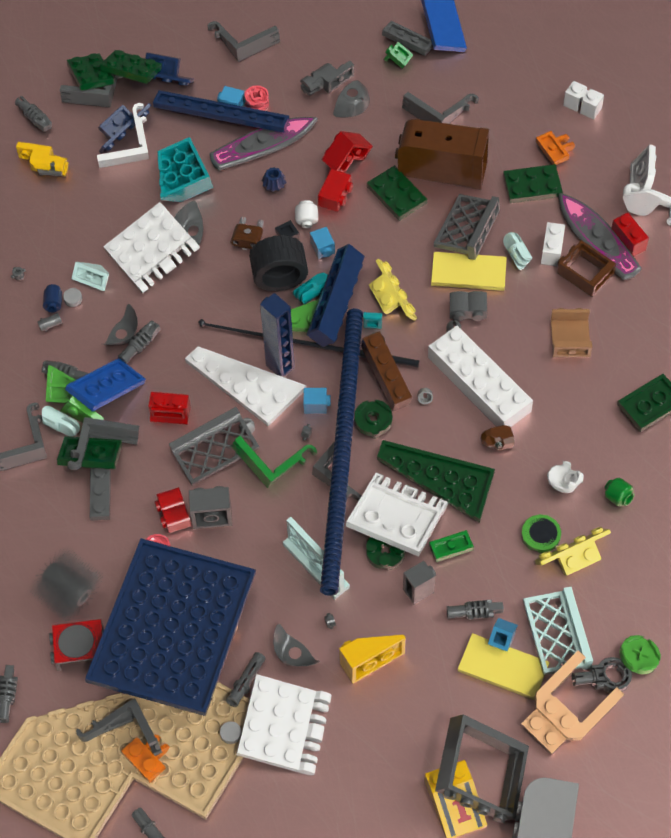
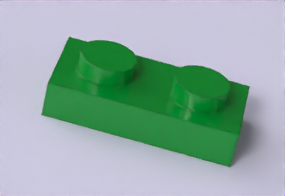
(451, 546)

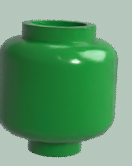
(619, 492)

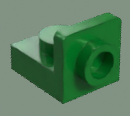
(398, 54)

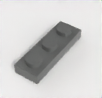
(407, 38)
(100, 494)

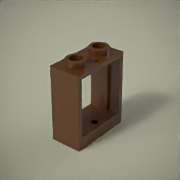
(593, 256)

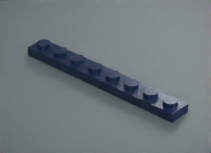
(221, 111)

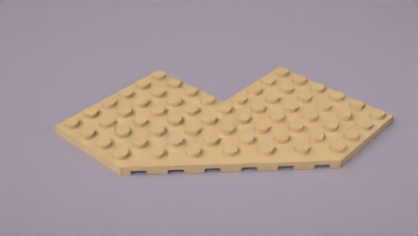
(78, 784)

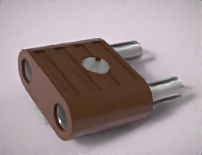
(247, 235)

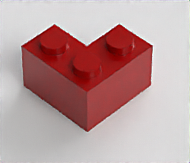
(345, 149)

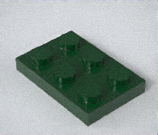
(131, 66)
(88, 73)
(532, 183)
(397, 193)
(648, 403)
(99, 452)

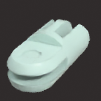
(517, 250)
(59, 421)

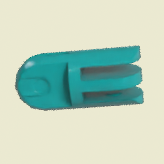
(311, 288)

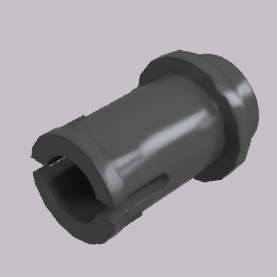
(49, 322)

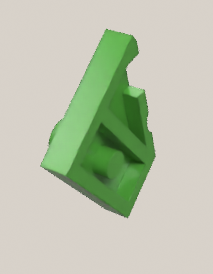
(303, 316)
(56, 386)
(78, 410)

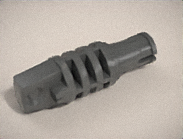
(34, 114)
(140, 341)
(70, 370)
(475, 610)
(7, 692)

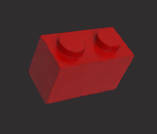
(334, 190)
(630, 234)

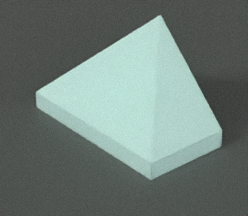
(91, 275)

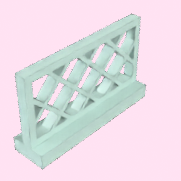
(309, 554)
(573, 622)

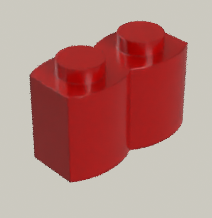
(173, 510)

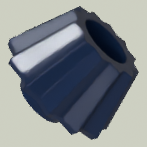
(273, 179)

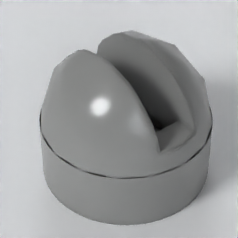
(421, 399)
(250, 424)

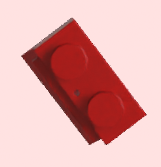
(169, 408)

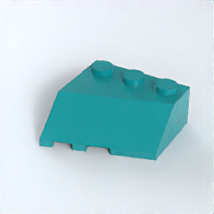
(182, 172)

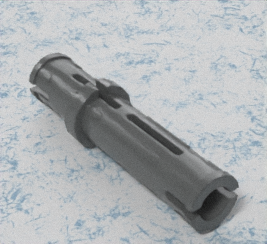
(236, 695)

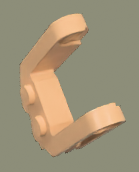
(552, 721)

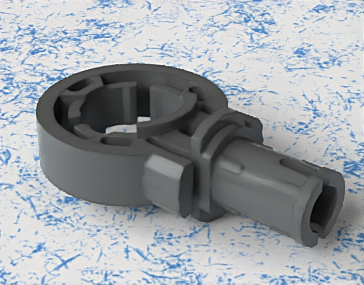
(598, 678)

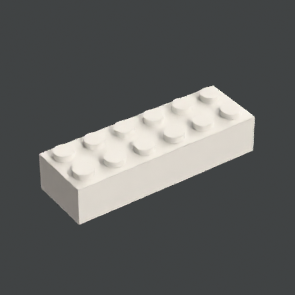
(480, 378)

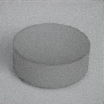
(72, 297)
(230, 732)

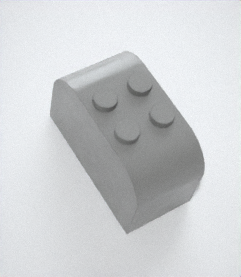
(546, 809)

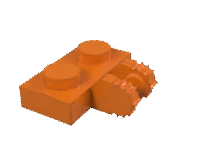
(554, 147)
(143, 759)

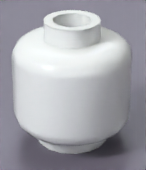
(306, 214)

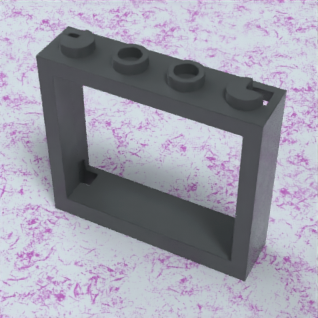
(514, 773)

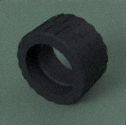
(278, 263)

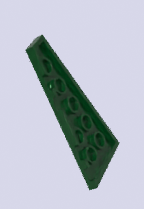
(450, 479)

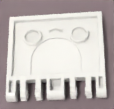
(150, 245)
(396, 516)
(280, 724)

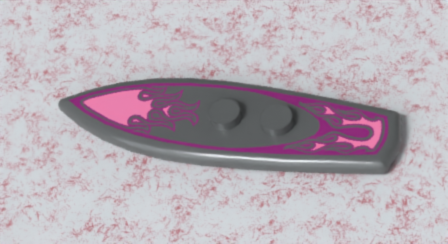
(260, 143)
(598, 234)

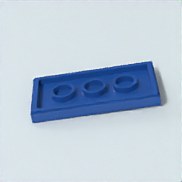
(444, 25)
(105, 384)

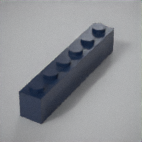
(335, 295)
(277, 335)

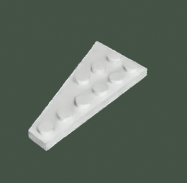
(253, 388)

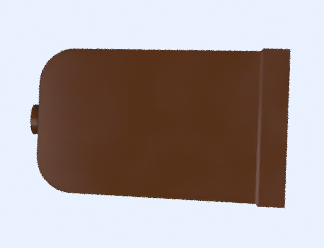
(443, 153)

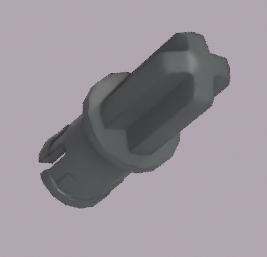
(148, 827)

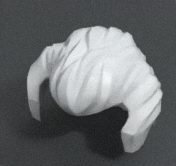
(563, 478)

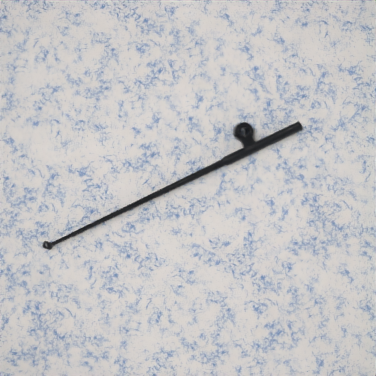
(398, 360)

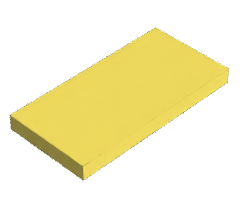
(461, 272)
(506, 669)

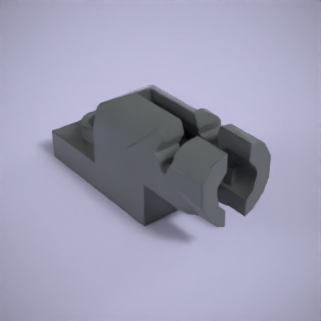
(327, 78)

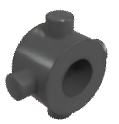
(18, 273)
(306, 432)
(330, 622)

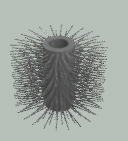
(67, 584)

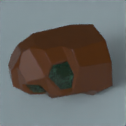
(498, 438)

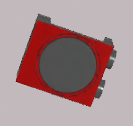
(75, 641)

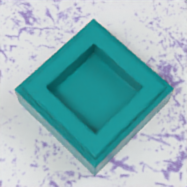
(372, 320)

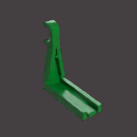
(260, 468)

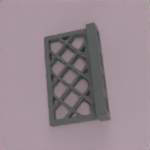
(480, 228)
(201, 435)

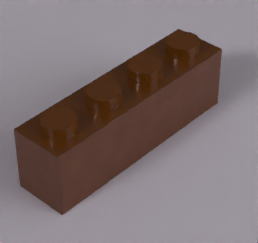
(386, 371)

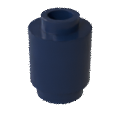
(52, 298)

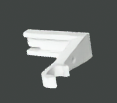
(128, 155)

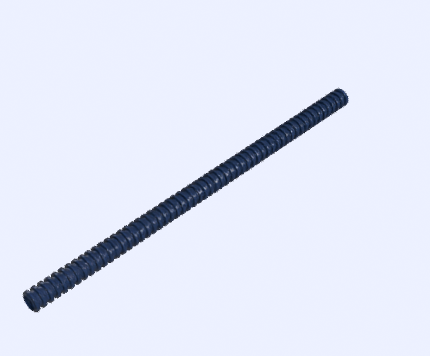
(341, 454)

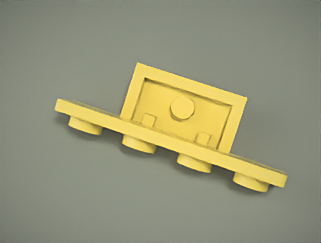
(388, 292)
(577, 554)

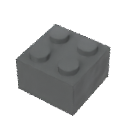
(210, 507)

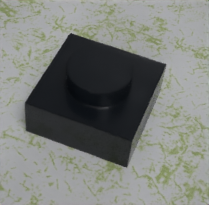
(287, 229)

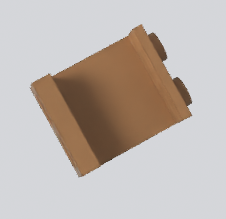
(570, 333)

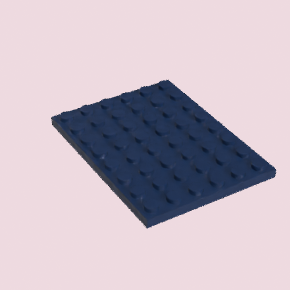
(171, 627)

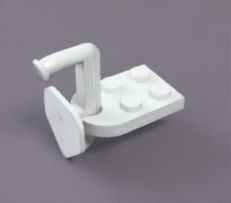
(638, 193)

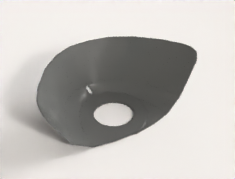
(352, 106)
(191, 216)
(129, 323)
(284, 642)

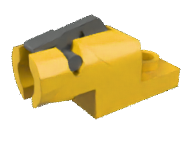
(42, 159)

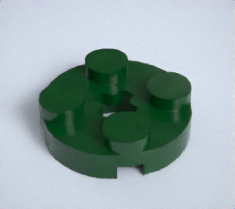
(373, 428)
(383, 560)

